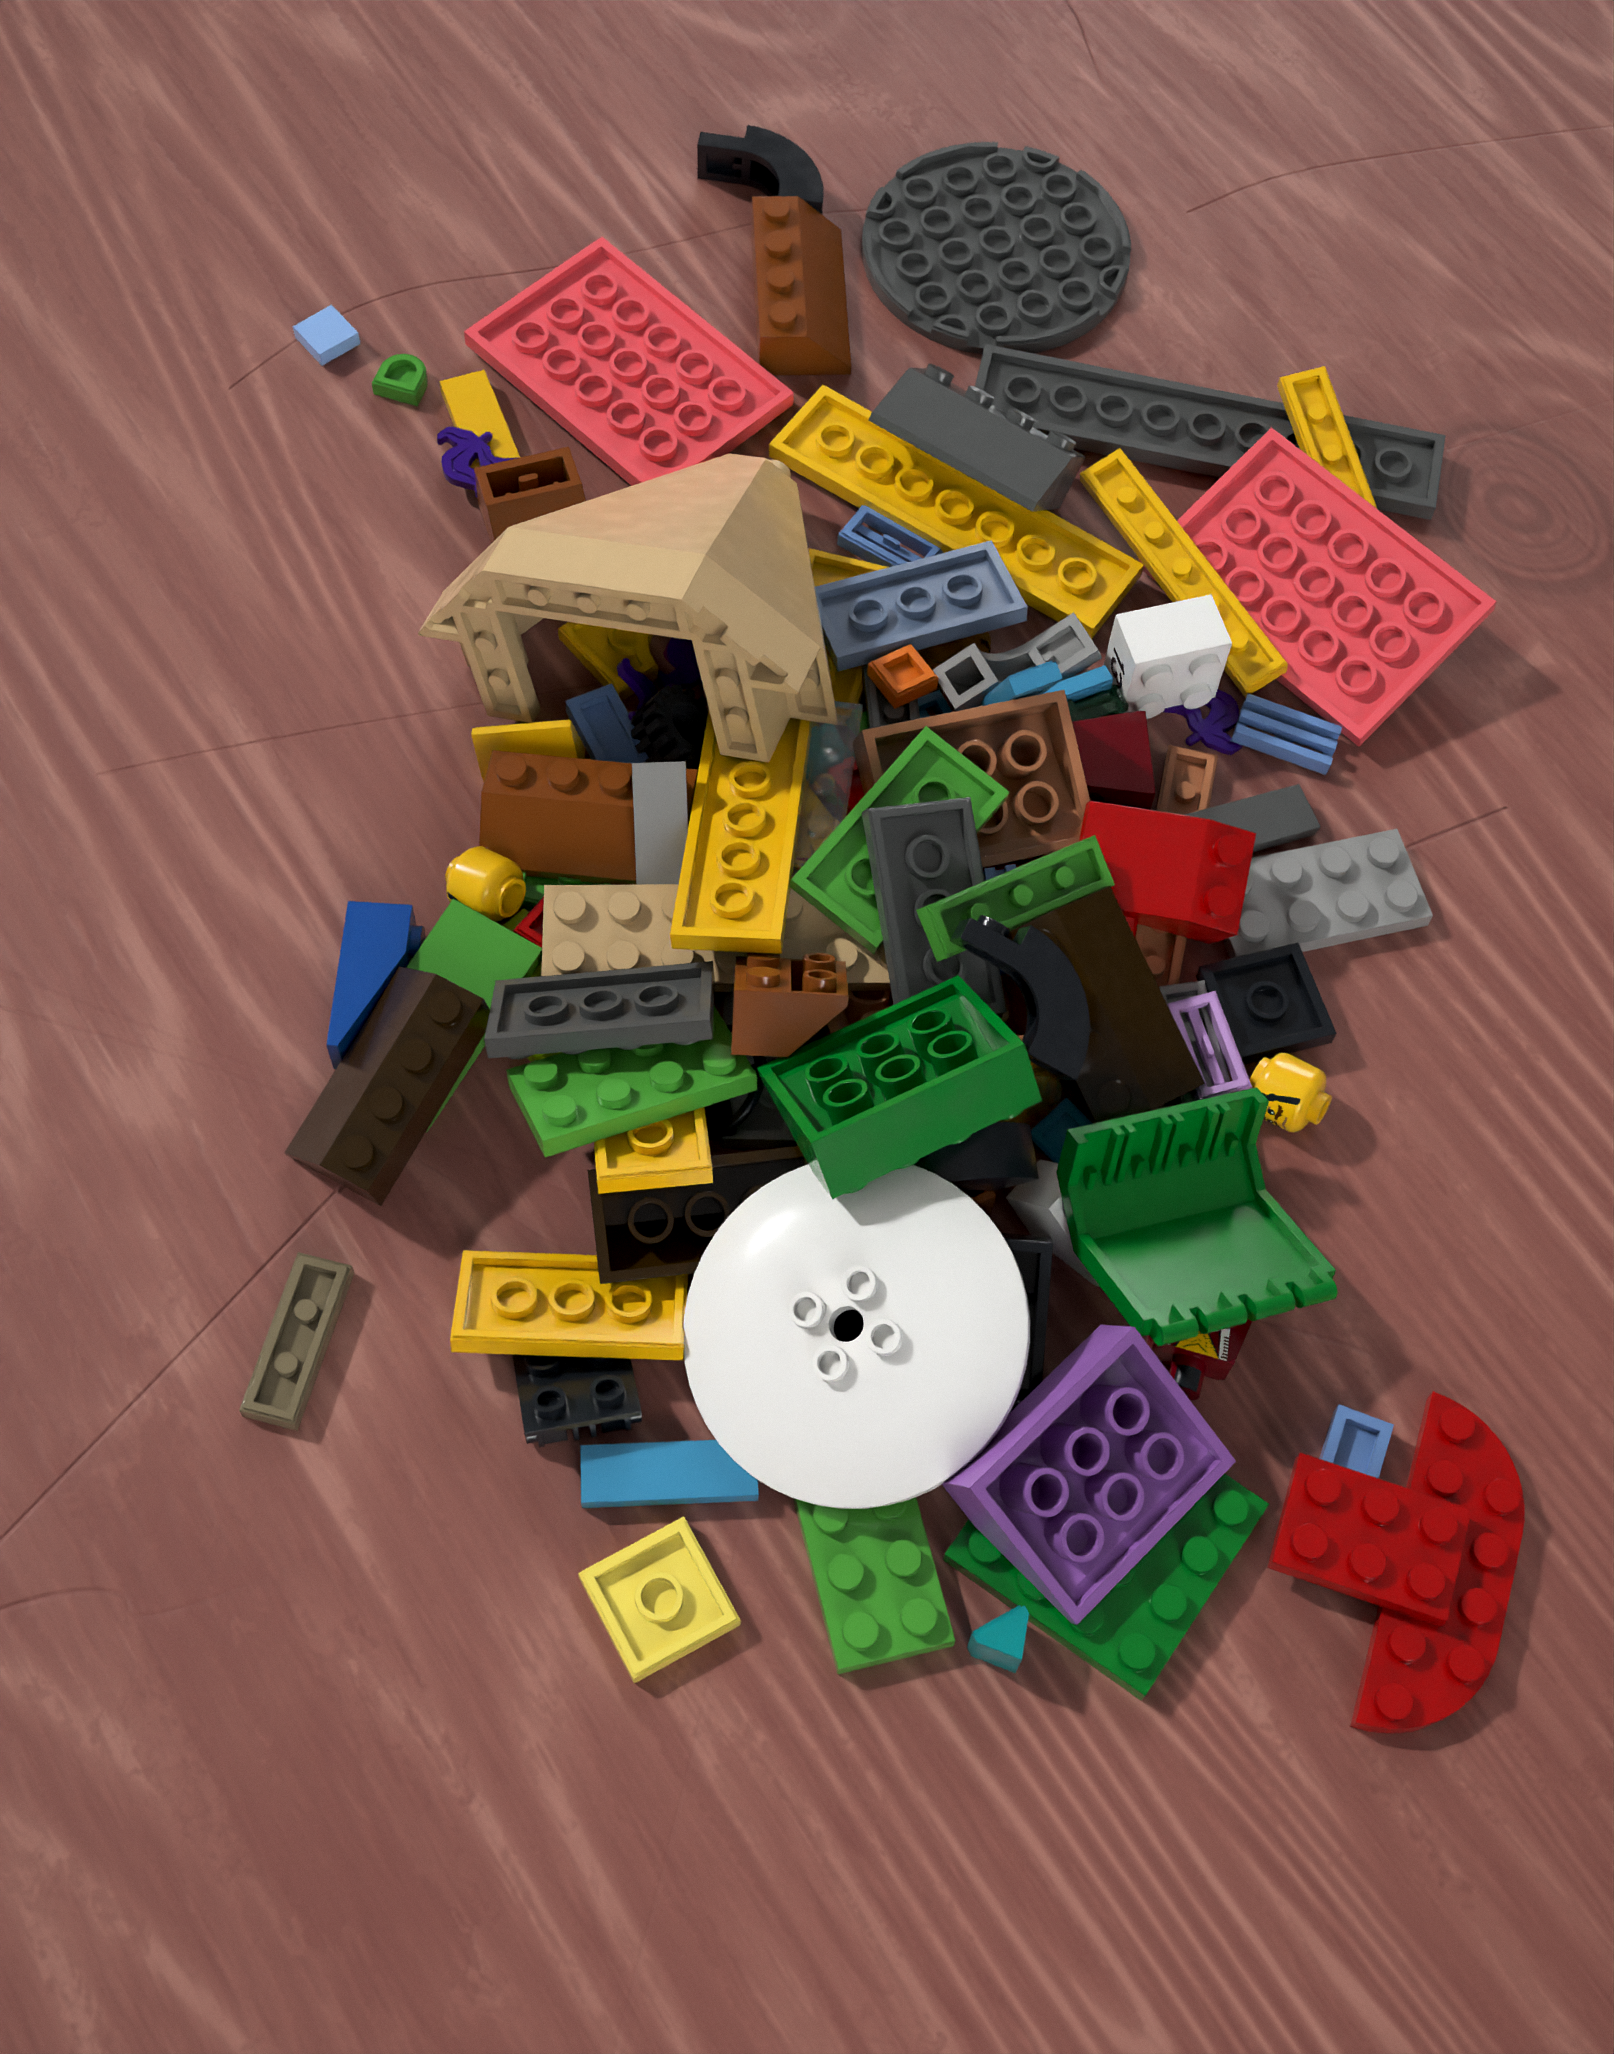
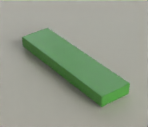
(1019, 894)

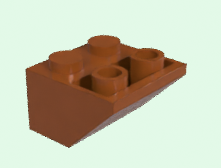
(526, 489)
(784, 1001)

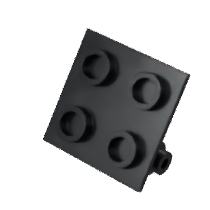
(574, 1393)

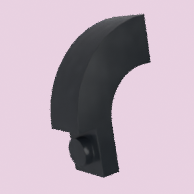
(762, 162)
(1051, 989)
(988, 1159)

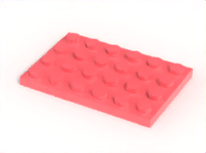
(627, 366)
(1332, 584)

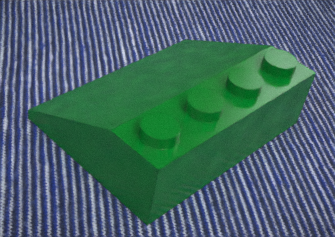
(900, 1085)

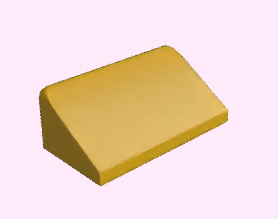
(539, 738)

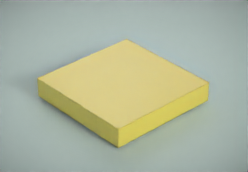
(659, 1599)

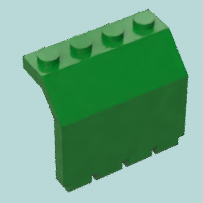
(1181, 1221)

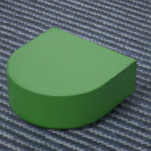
(401, 379)

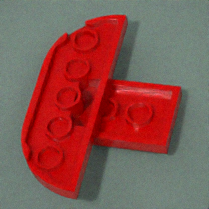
(1425, 1553)

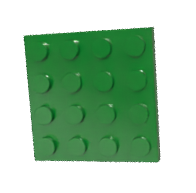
(1151, 1607)

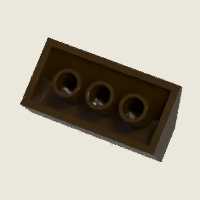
(1134, 1043)
(391, 1083)
(670, 1227)

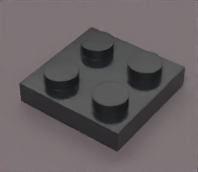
(1269, 1002)

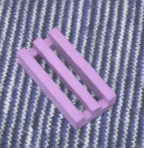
(1226, 1043)

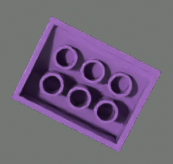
(1091, 1470)

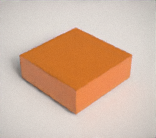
(902, 676)

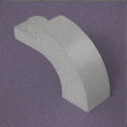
(974, 674)

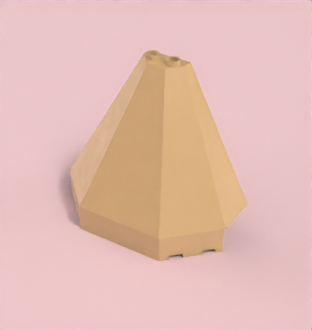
(680, 556)

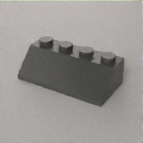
(980, 438)

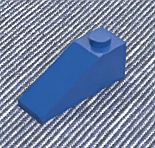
(372, 948)

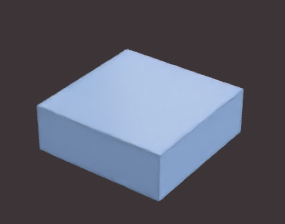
(326, 335)

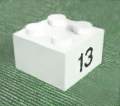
(1168, 655)

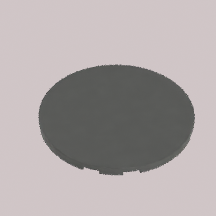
(995, 248)

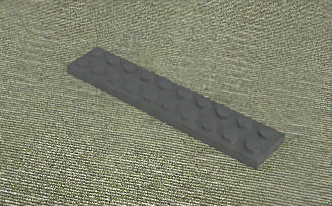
(1193, 424)

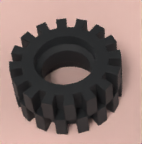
(671, 726)

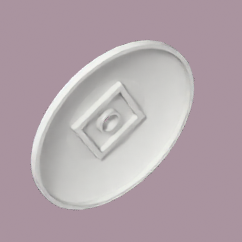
(902, 1399)

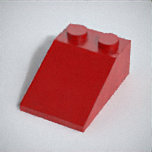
(1174, 868)

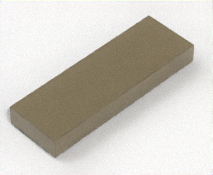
(297, 1341)

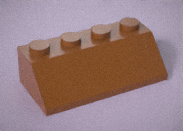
(798, 289)
(563, 816)

